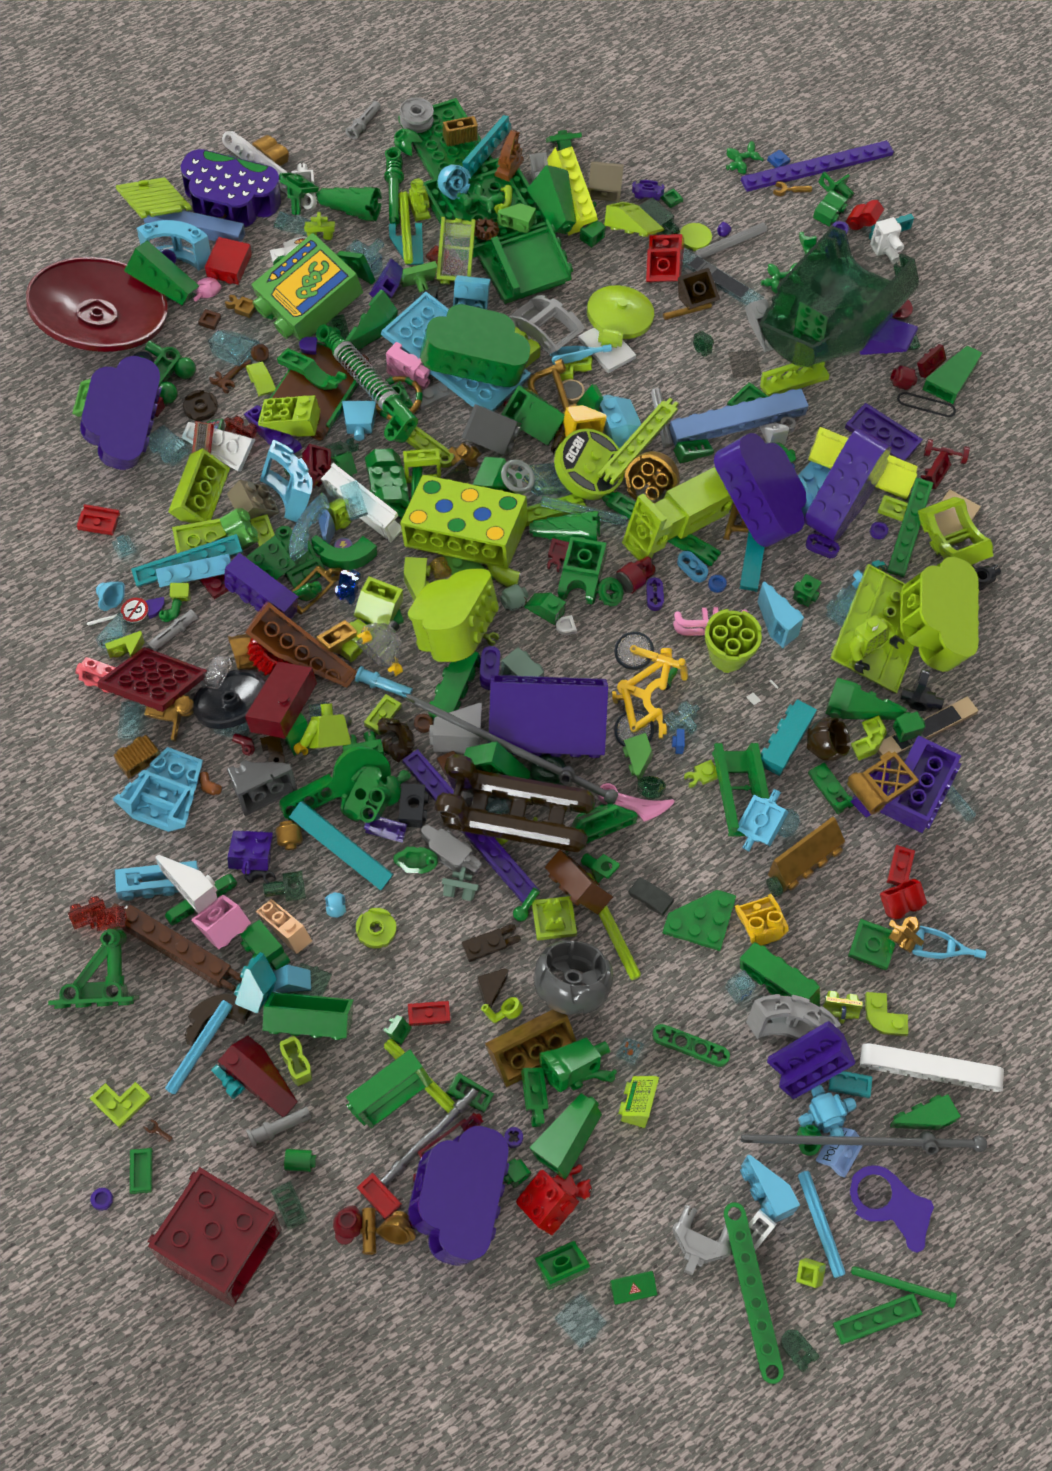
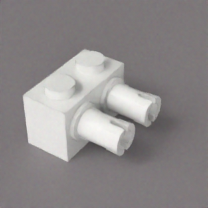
(886, 239)

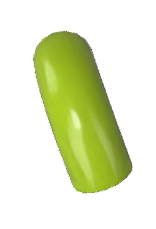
(504, 576)

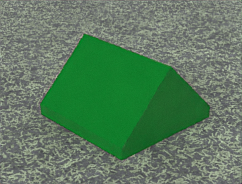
(562, 1265)

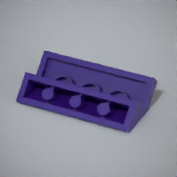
(812, 1059)

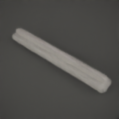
(731, 240)

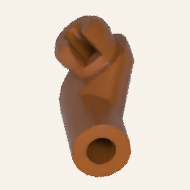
(208, 786)

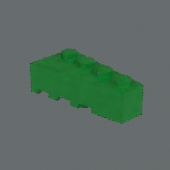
(160, 273)
(455, 683)
(778, 975)

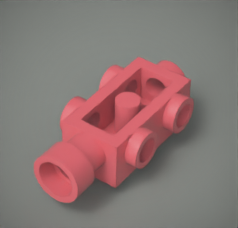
(91, 671)

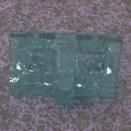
(685, 720)

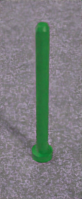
(950, 1298)

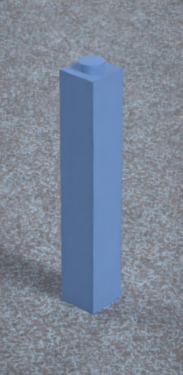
(211, 226)

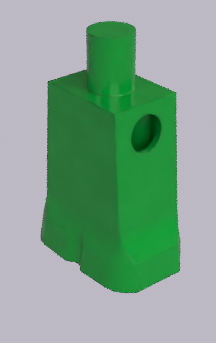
(572, 1062)

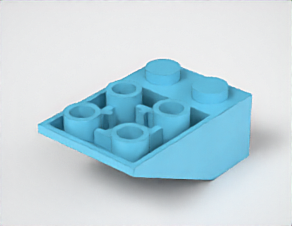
(779, 616)
(769, 1189)

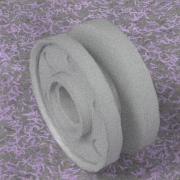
(416, 114)

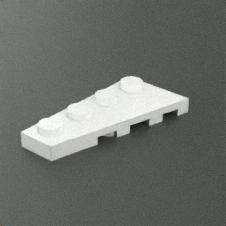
(226, 446)

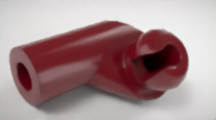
(247, 743)

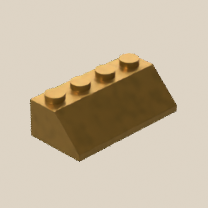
(808, 854)
(523, 1044)

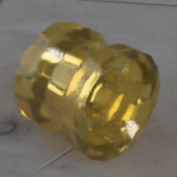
(440, 568)

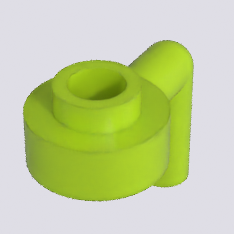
(510, 1009)

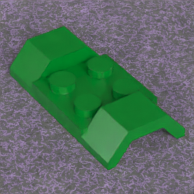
(387, 476)

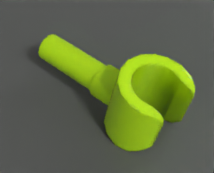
(488, 637)

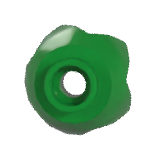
(404, 138)

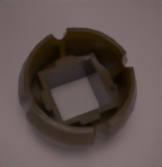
(828, 739)

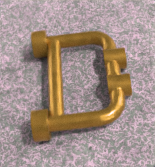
(555, 370)

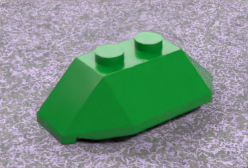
(604, 821)

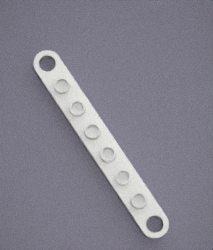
(248, 152)

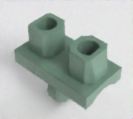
(468, 888)

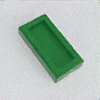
(141, 1170)

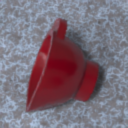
(347, 1224)

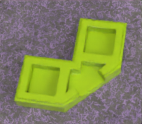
(875, 734)

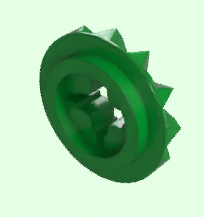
(613, 585)

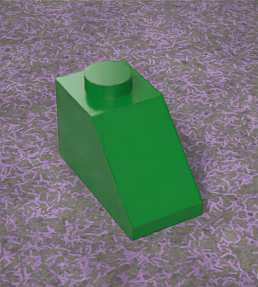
(546, 606)

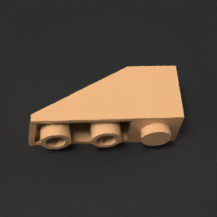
(285, 926)

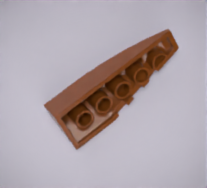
(295, 645)

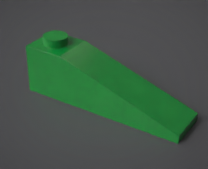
(851, 702)

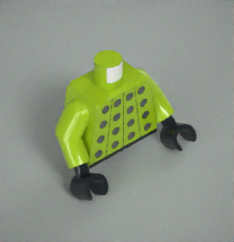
(869, 637)

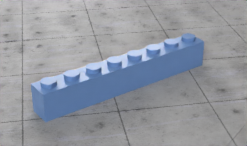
(739, 417)

